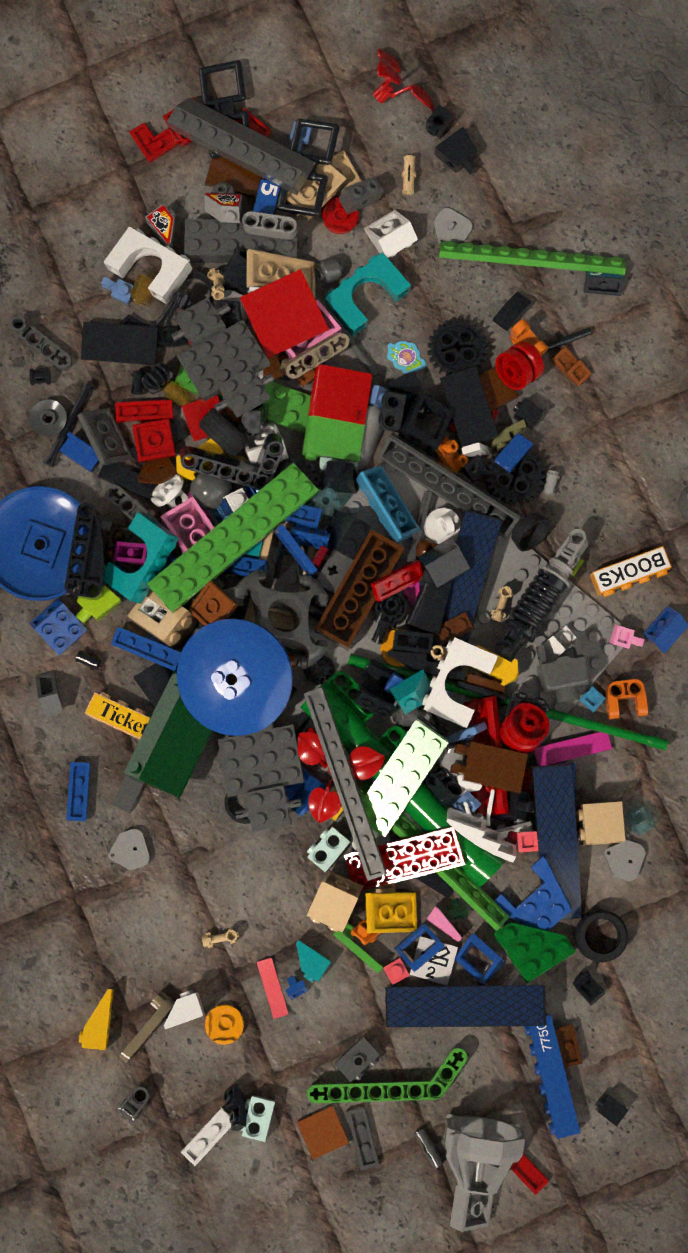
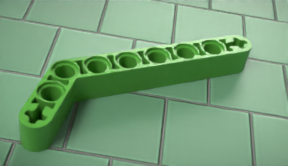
(385, 1086)

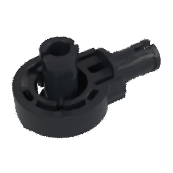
(388, 613)

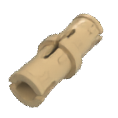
(408, 186)
(435, 654)

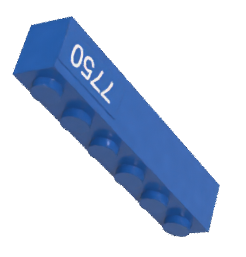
(553, 1079)

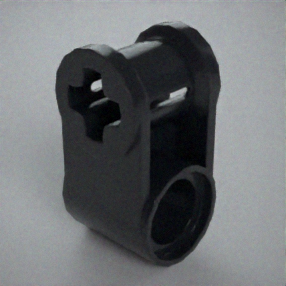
(444, 786)

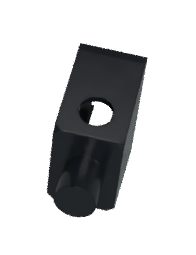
(458, 152)
(236, 271)
(339, 476)
(518, 807)

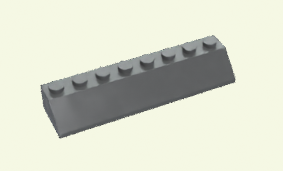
(241, 145)
(446, 482)

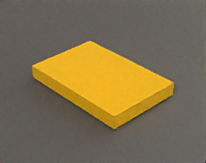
(391, 912)

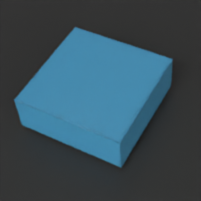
(592, 699)

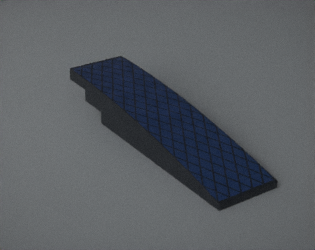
(478, 544)
(557, 828)
(466, 1006)

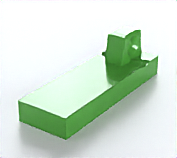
(346, 939)

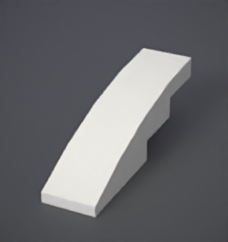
(475, 831)

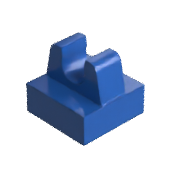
(295, 989)

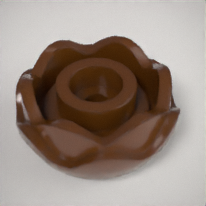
(424, 545)

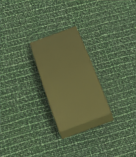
(504, 437)

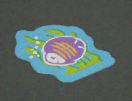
(405, 357)

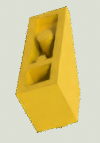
(96, 1031)

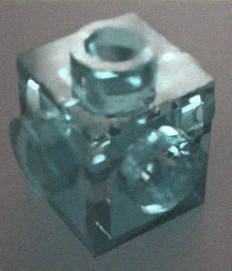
(334, 503)

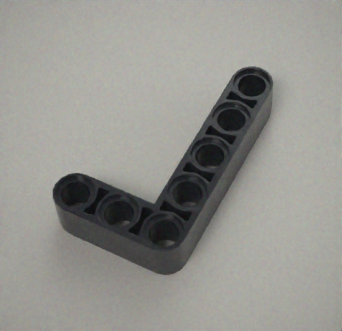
(236, 466)

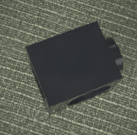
(439, 114)
(528, 412)
(610, 1109)

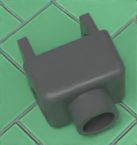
(564, 674)

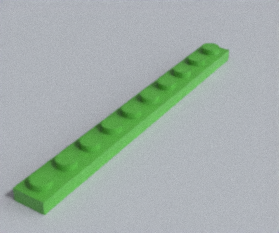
(535, 258)
(454, 877)

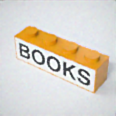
(630, 571)

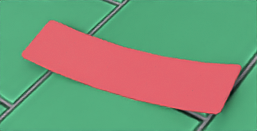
(272, 988)

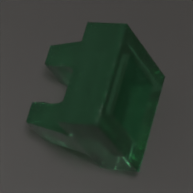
(457, 912)

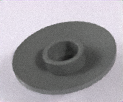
(46, 409)

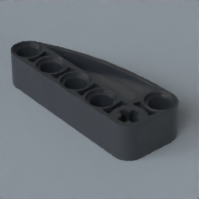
(92, 560)

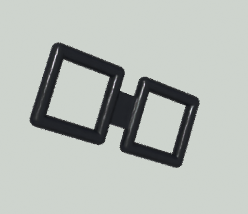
(225, 104)
(313, 176)

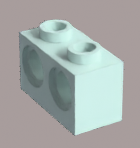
(332, 852)
(262, 1119)

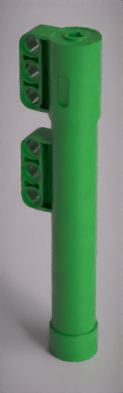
(424, 805)

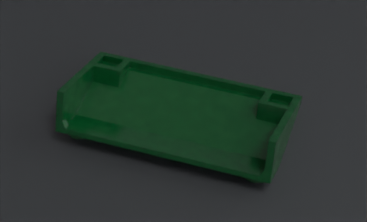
(168, 745)

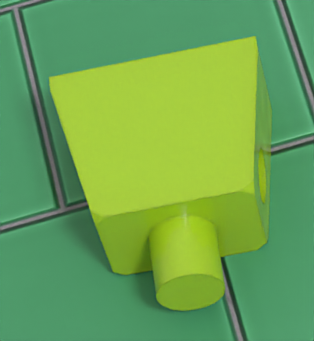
(98, 608)

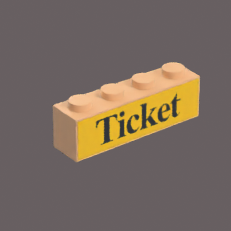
(117, 715)

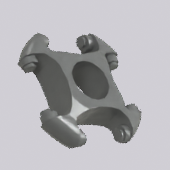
(296, 603)

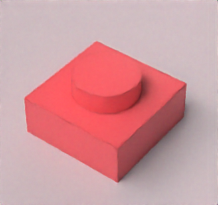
(527, 841)
(396, 971)

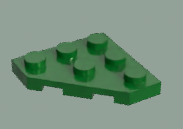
(533, 949)

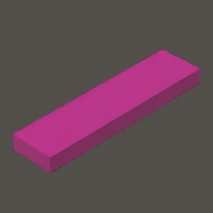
(572, 749)

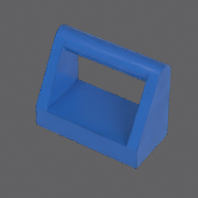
(427, 955)
(497, 961)

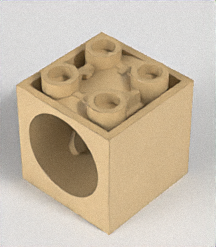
(600, 823)
(334, 901)

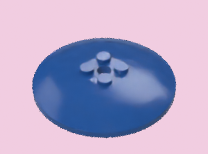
(30, 517)
(256, 661)

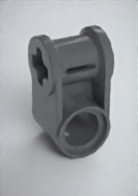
(132, 1105)

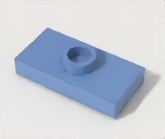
(467, 733)
(472, 802)

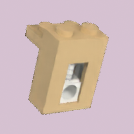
(172, 626)

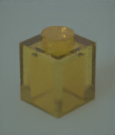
(140, 291)

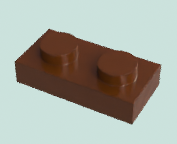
(454, 628)
(493, 684)
(568, 1045)

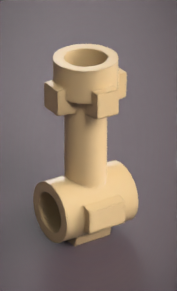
(217, 279)
(504, 593)
(230, 936)

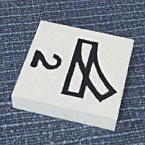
(439, 966)

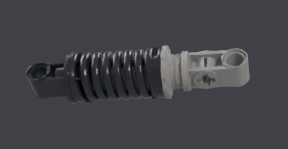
(541, 596)

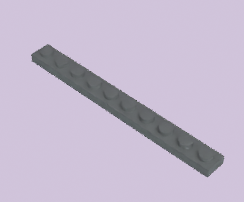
(345, 783)

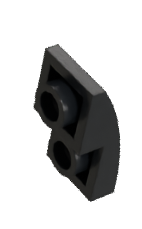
(511, 311)
(234, 1101)

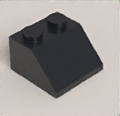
(347, 533)

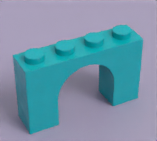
(379, 271)
(159, 546)

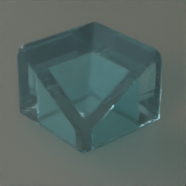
(641, 821)

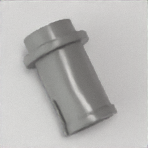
(550, 483)

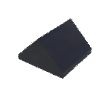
(444, 562)

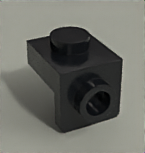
(588, 987)

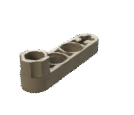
(317, 358)
(163, 1005)

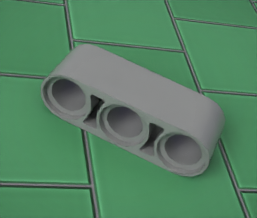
(262, 219)

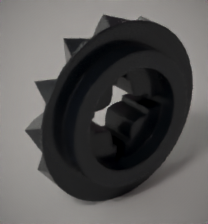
(318, 678)

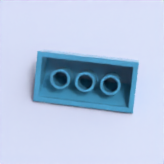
(387, 504)

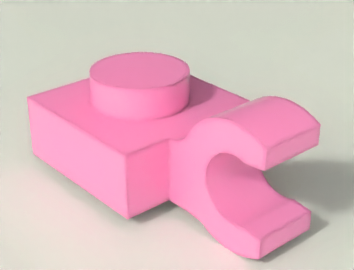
(624, 637)

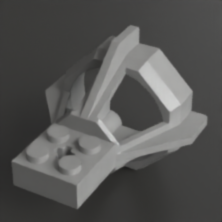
(480, 1158)

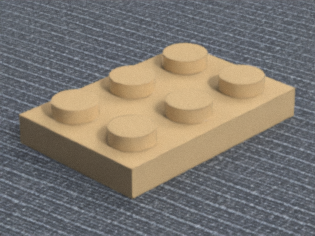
(308, 192)

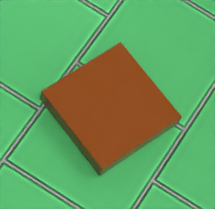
(212, 604)
(322, 1132)

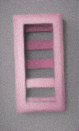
(439, 920)

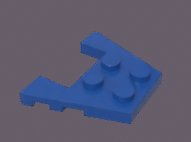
(544, 905)

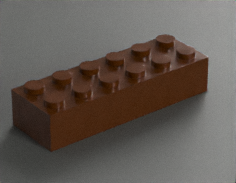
(355, 594)

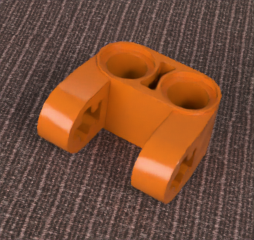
(522, 332)
(624, 686)

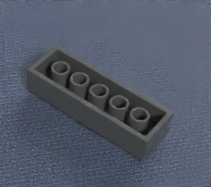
(216, 241)

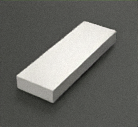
(207, 1137)

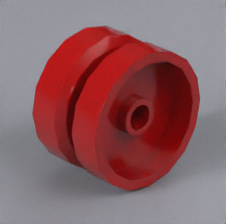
(519, 365)
(524, 728)

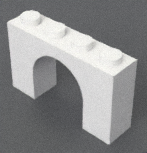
(135, 245)
(458, 654)

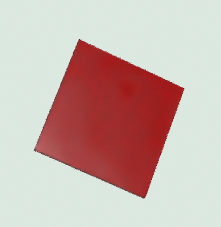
(284, 313)

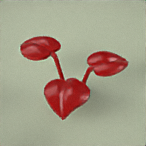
(385, 69)
(326, 803)

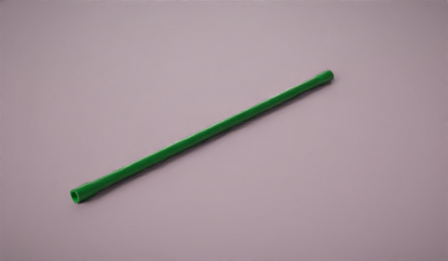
(650, 740)

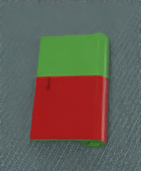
(337, 413)

